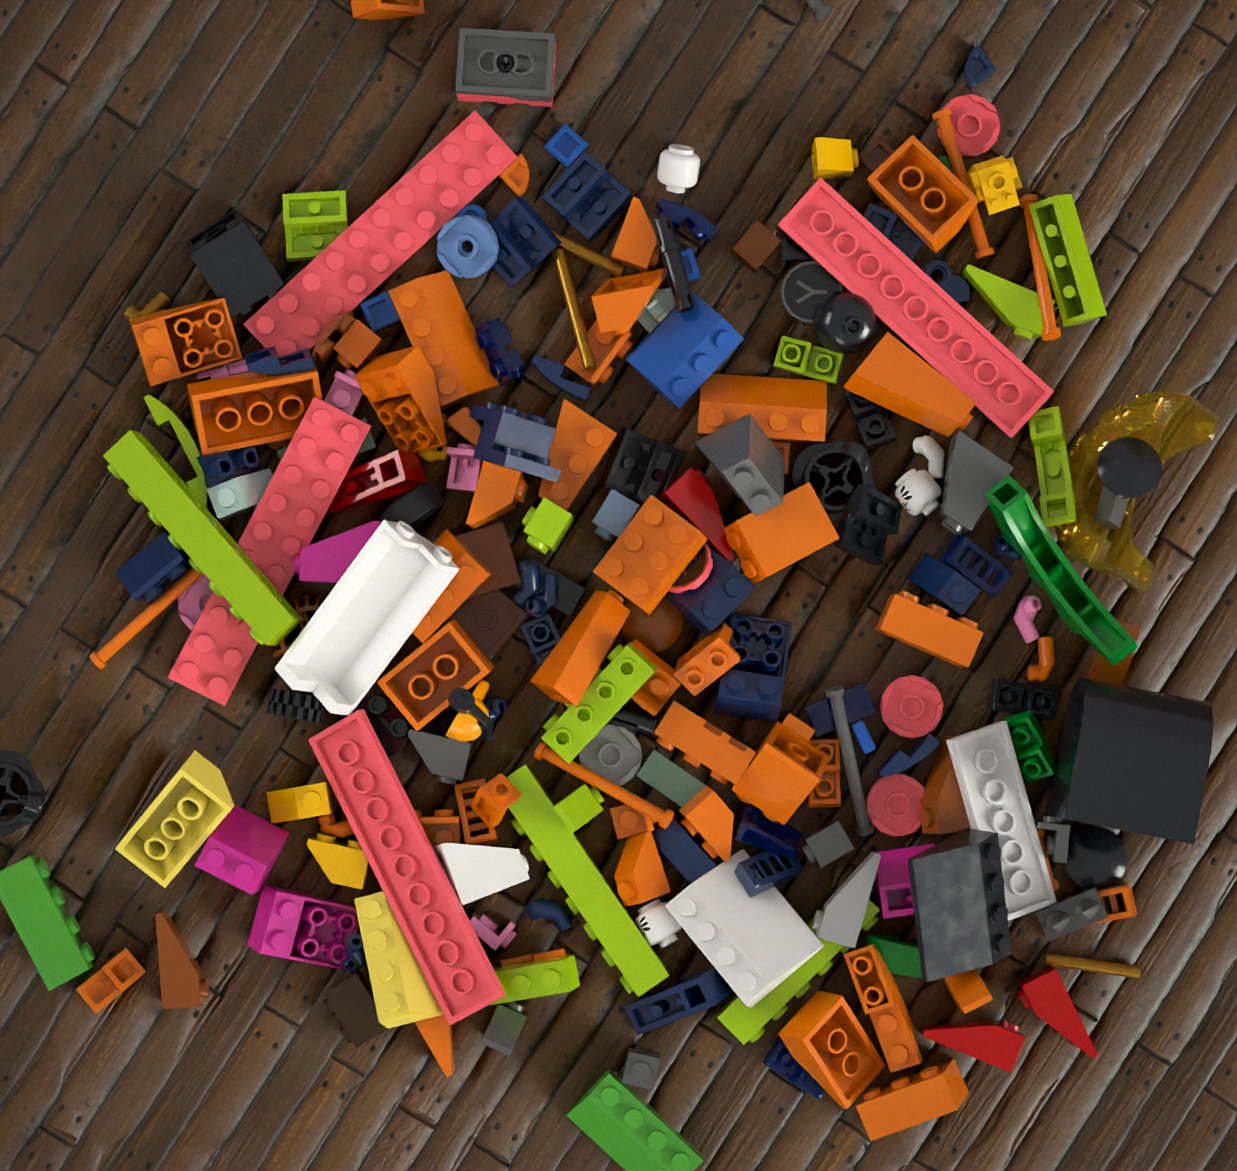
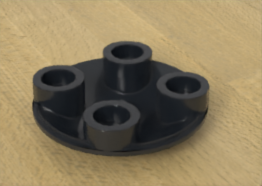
(1129, 467)
(387, 722)
(1095, 858)

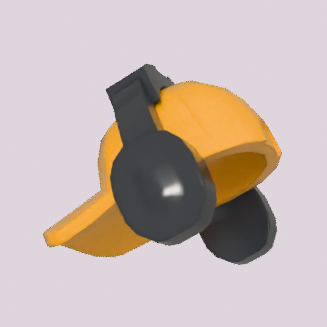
(473, 716)

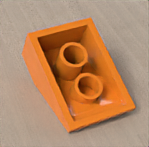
(832, 1047)

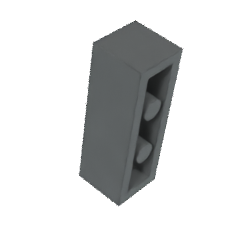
(1110, 510)

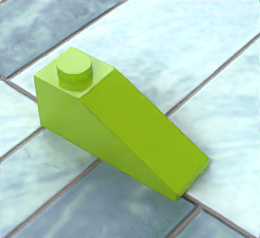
(1011, 302)

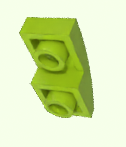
(809, 360)

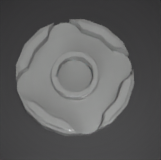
(613, 754)

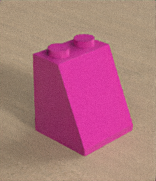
(331, 557)
(243, 850)

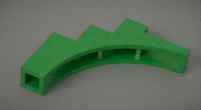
(1053, 572)

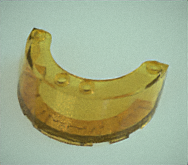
(1168, 424)

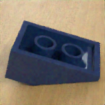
(715, 596)

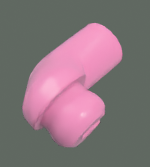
(1025, 615)

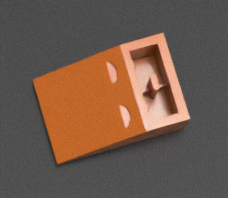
(185, 340)
(405, 398)

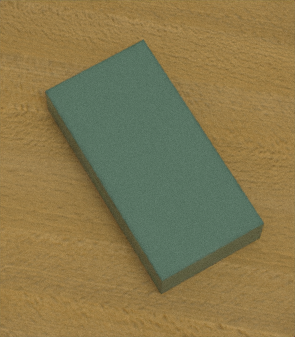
(669, 779)

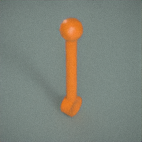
(1041, 833)

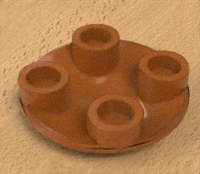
(324, 345)
(655, 630)

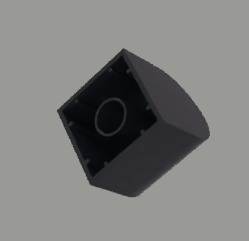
(1132, 760)

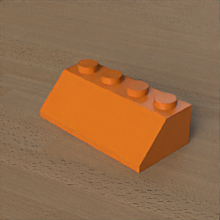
(443, 331)
(781, 406)
(250, 408)

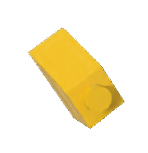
(833, 158)
(300, 802)

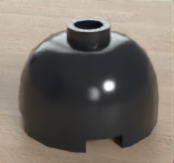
(844, 322)

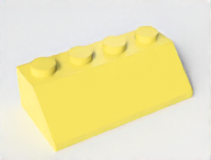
(178, 820)
(395, 975)

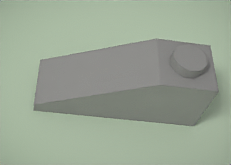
(845, 909)

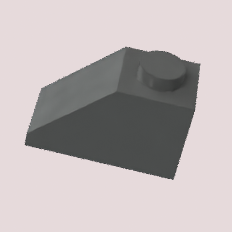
(442, 755)
(505, 1027)

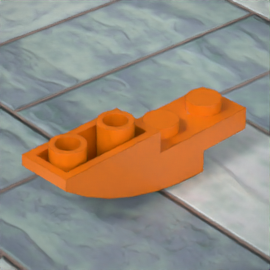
(885, 1006)

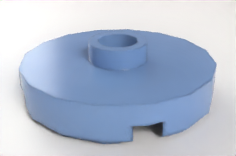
(452, 247)

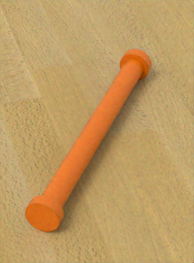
(960, 172)
(1050, 330)
(99, 658)
(603, 784)

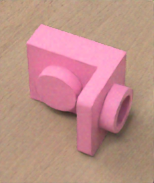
(345, 392)
(485, 929)

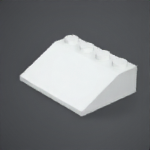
(745, 938)

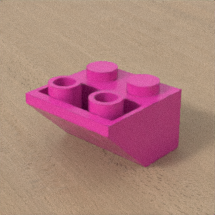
(894, 881)

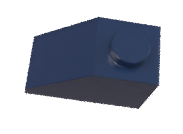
(944, 585)

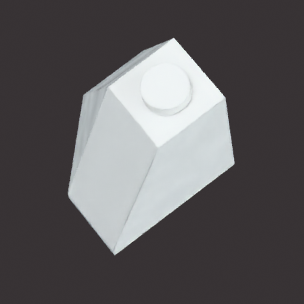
(481, 870)

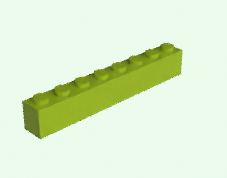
(202, 538)
(585, 885)

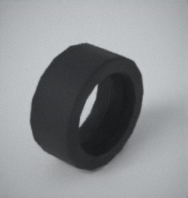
(415, 505)

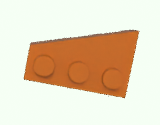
(577, 451)
(703, 744)
(912, 1100)

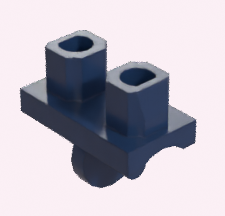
(228, 465)

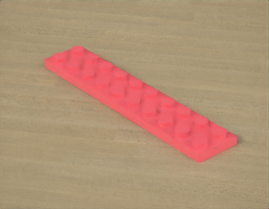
(383, 237)
(915, 307)
(272, 538)
(406, 867)

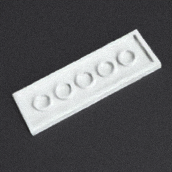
(999, 804)

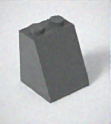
(747, 463)
(967, 476)

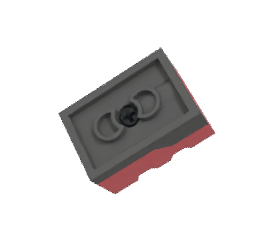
(506, 66)

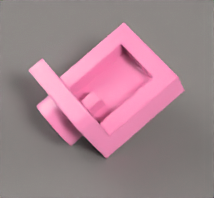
(463, 468)

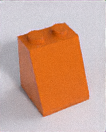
(781, 534)
(781, 774)

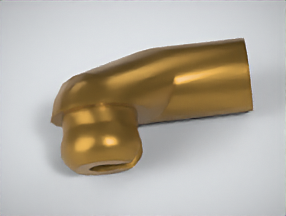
(156, 304)

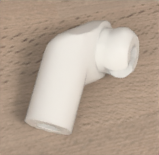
(933, 452)

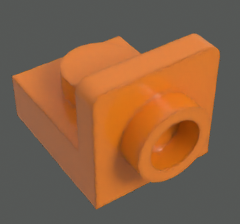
(494, 799)
(630, 821)

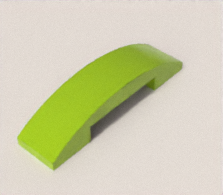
(165, 416)
(1053, 467)

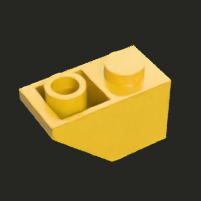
(340, 862)

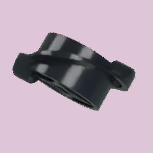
(852, 455)
(35, 800)

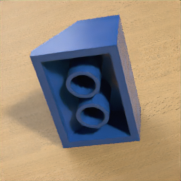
(684, 351)

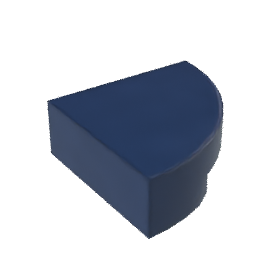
(977, 68)

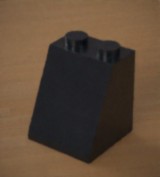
(234, 263)

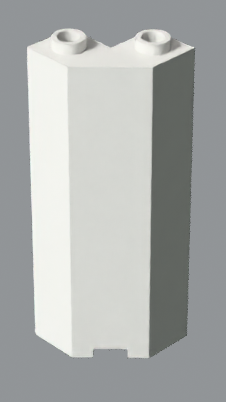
(367, 617)

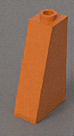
(910, 388)
(582, 648)

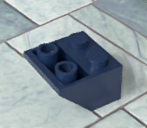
(153, 568)

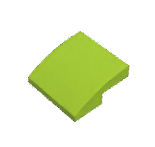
(313, 222)

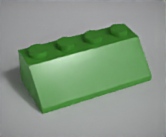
(43, 922)
(631, 1129)

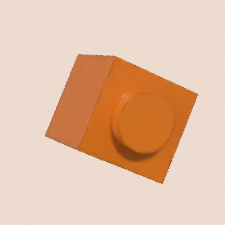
(357, 346)

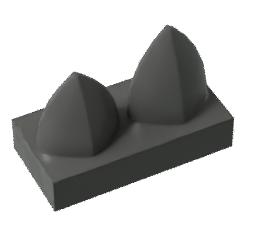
(1072, 914)

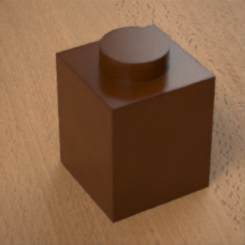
(757, 245)

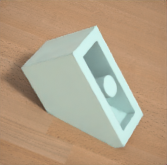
(239, 494)

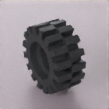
(295, 706)

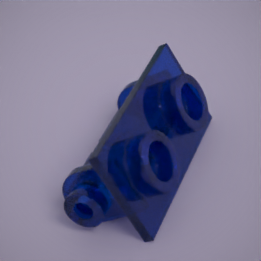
(492, 339)
(857, 706)

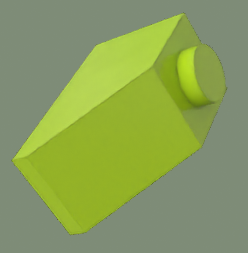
(579, 807)

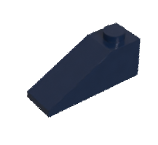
(677, 1000)

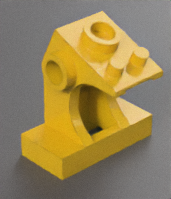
(995, 183)

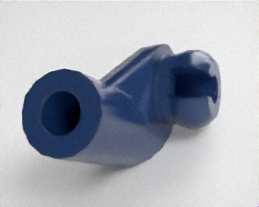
(355, 954)

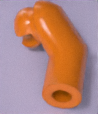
(1046, 661)
(331, 828)

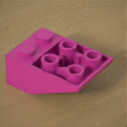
(302, 927)

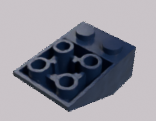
(756, 682)

